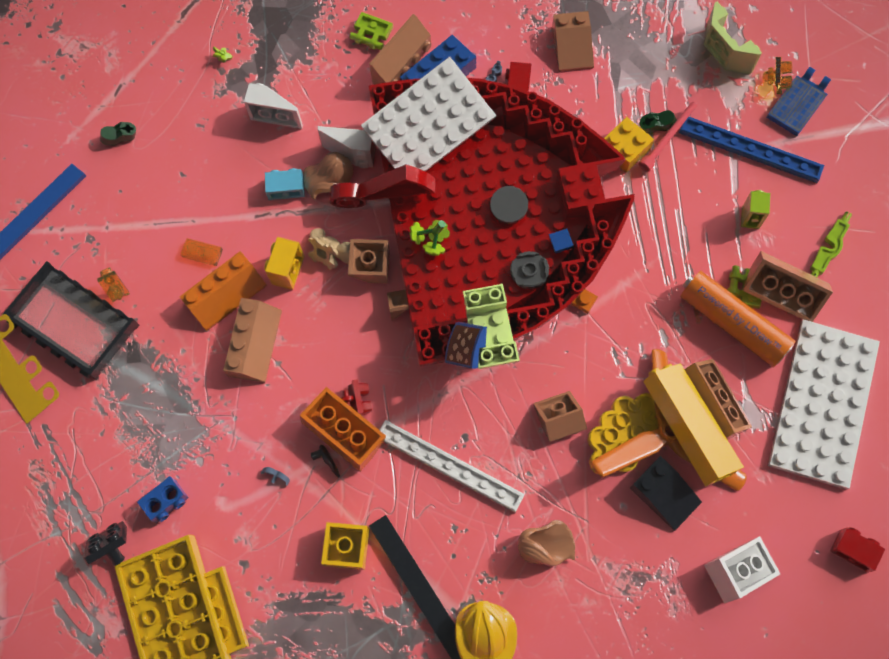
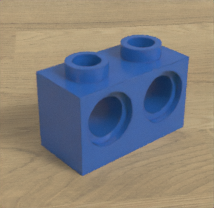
(160, 495)

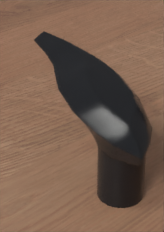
(323, 452)

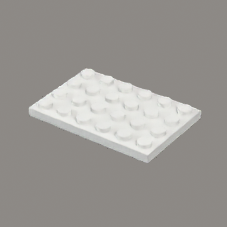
(429, 118)

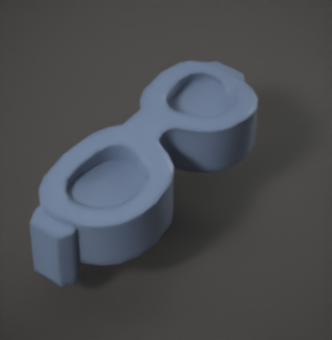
(496, 71)
(268, 470)

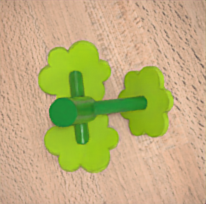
(436, 233)

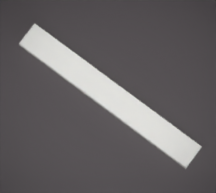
(452, 466)

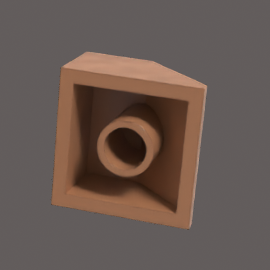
(369, 260)
(560, 416)

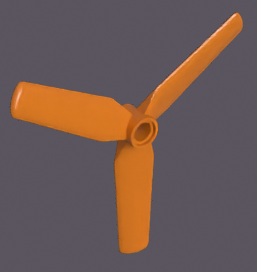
(651, 442)

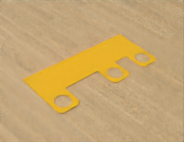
(17, 383)

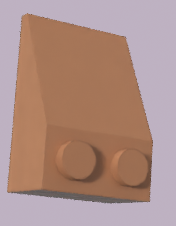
(573, 41)

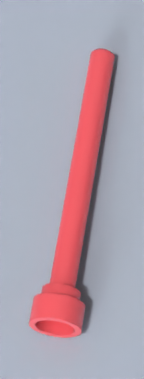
(647, 162)

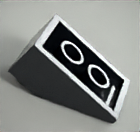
(666, 493)

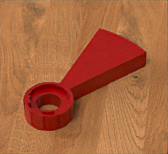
(396, 183)

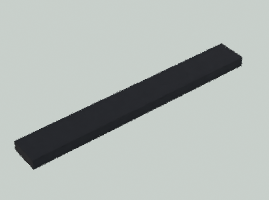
(416, 584)

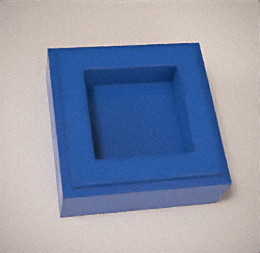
(561, 241)

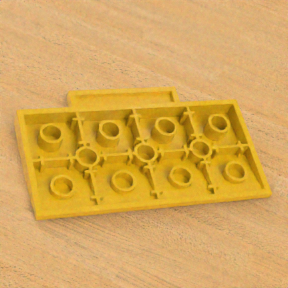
(178, 606)

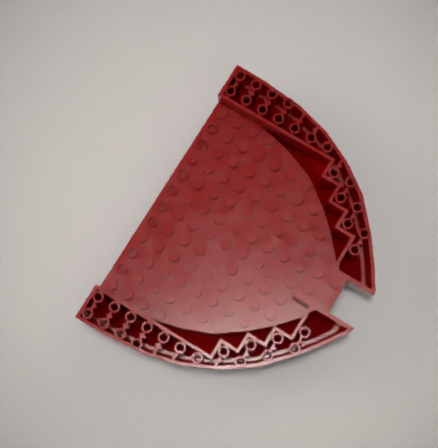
(556, 166)

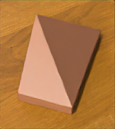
(397, 303)

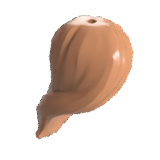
(331, 170)
(547, 544)

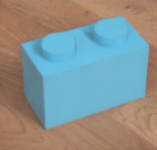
(284, 184)

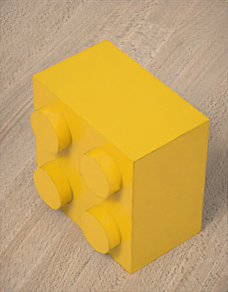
(630, 142)
(284, 263)
(345, 546)

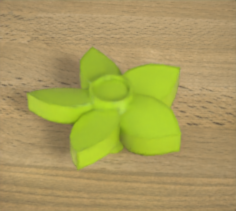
(221, 54)

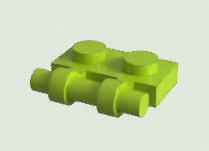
(372, 26)
(736, 277)

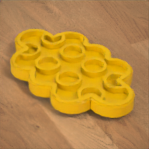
(624, 421)

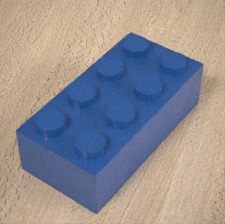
(449, 48)

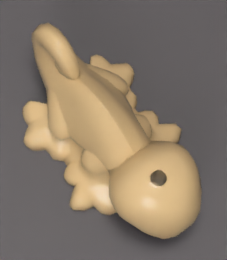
(327, 248)

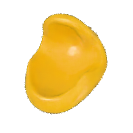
(485, 632)

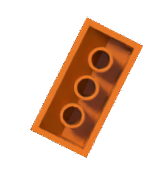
(222, 290)
(342, 428)

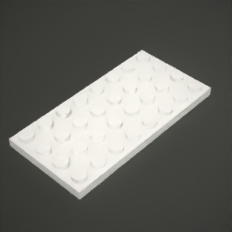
(824, 404)

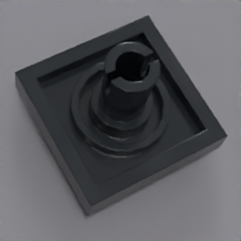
(107, 543)

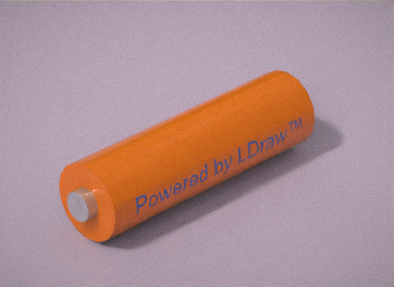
(737, 318)

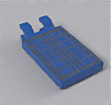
(799, 103)

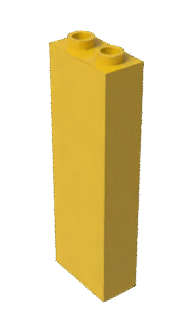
(692, 423)

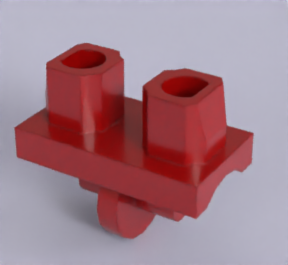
(353, 397)

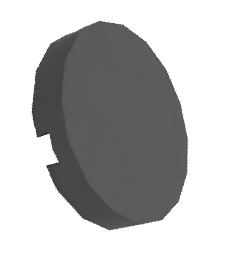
(509, 204)
(529, 270)

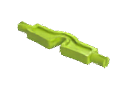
(834, 239)

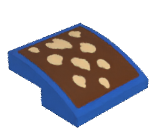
(465, 344)

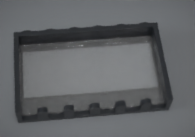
(70, 321)

